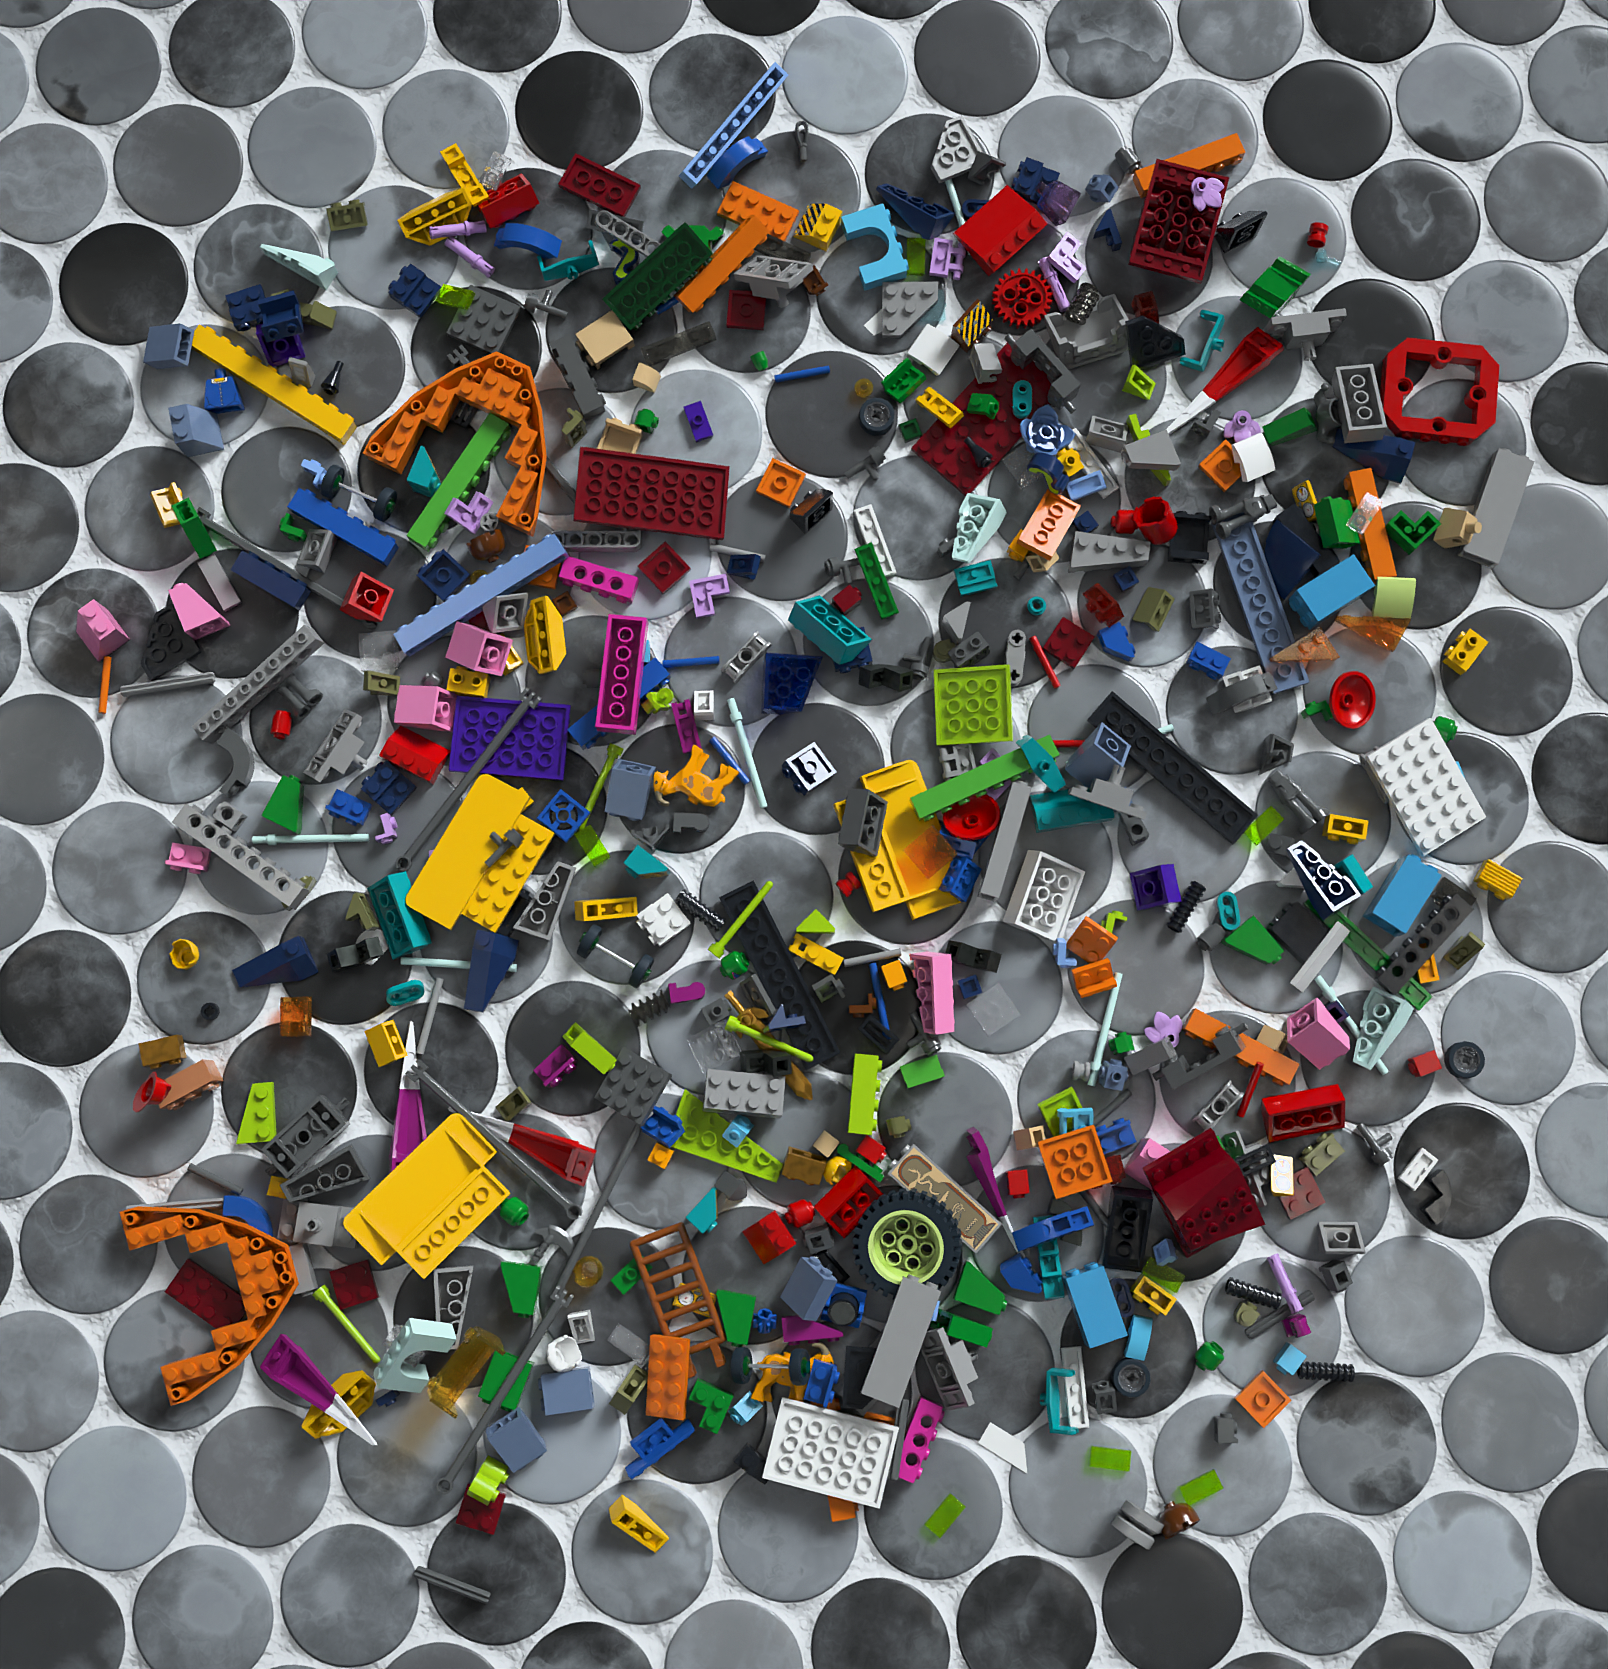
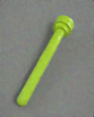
(613, 753)
(718, 948)
(734, 1025)
(322, 1295)

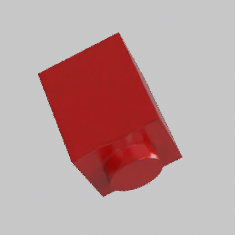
(1424, 1063)
(871, 1150)
(1017, 1183)

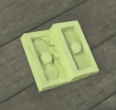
(1394, 597)

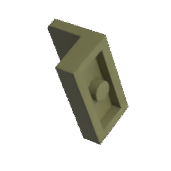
(1154, 608)

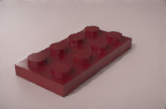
(599, 185)
(206, 1295)

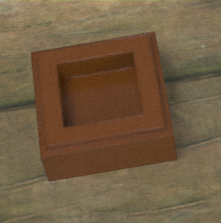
(564, 603)

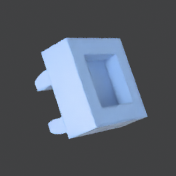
(1165, 1252)

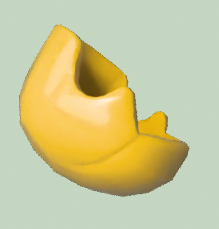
(184, 954)
(836, 1169)

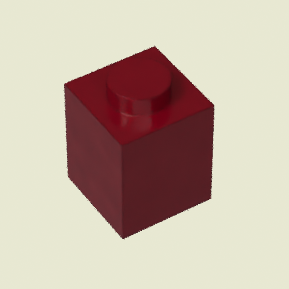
(847, 599)

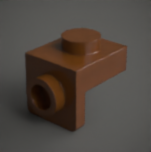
(814, 283)
(860, 1010)

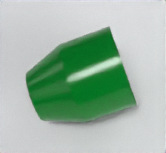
(760, 361)

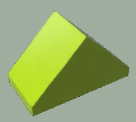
(1138, 383)
(816, 924)

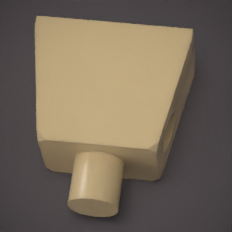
(1456, 528)

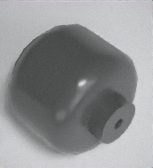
(432, 679)

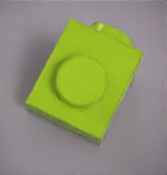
(1110, 919)

